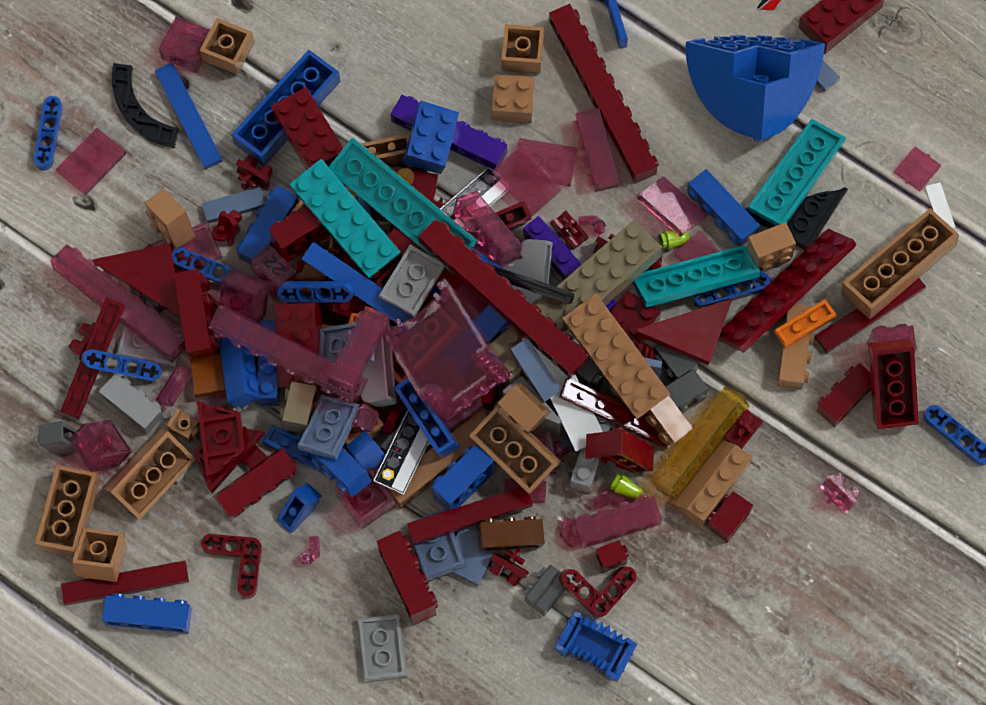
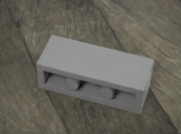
(131, 403)

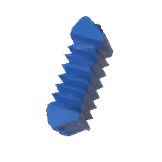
(596, 645)

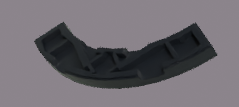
(134, 113)

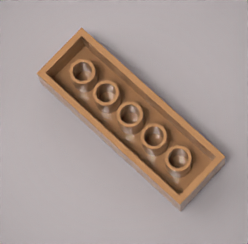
(899, 263)
(615, 356)

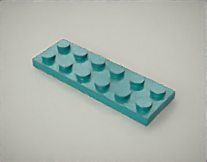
(796, 173)
(344, 218)
(696, 276)

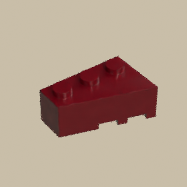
(622, 449)

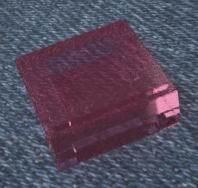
(365, 418)

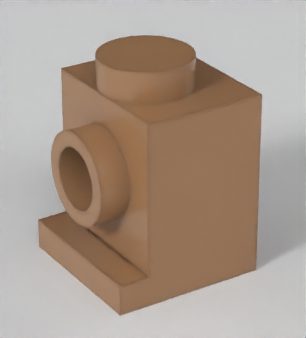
(186, 433)

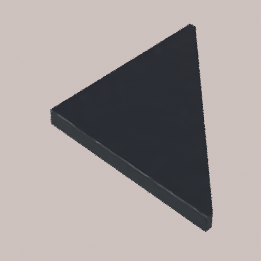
(810, 216)

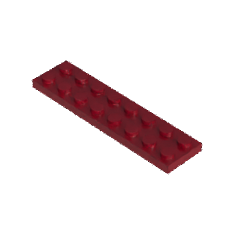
(786, 290)

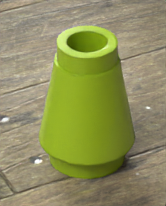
(670, 239)
(625, 487)

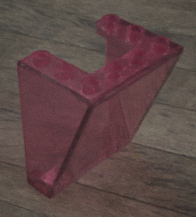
(446, 354)

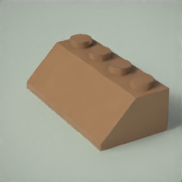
(150, 474)
(712, 482)

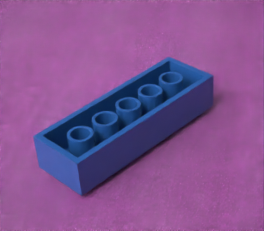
(260, 133)

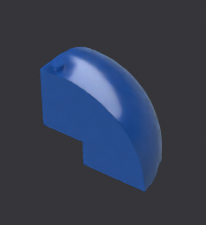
(754, 81)

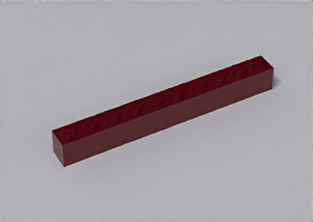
(603, 93)
(503, 299)

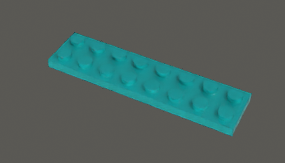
(391, 194)

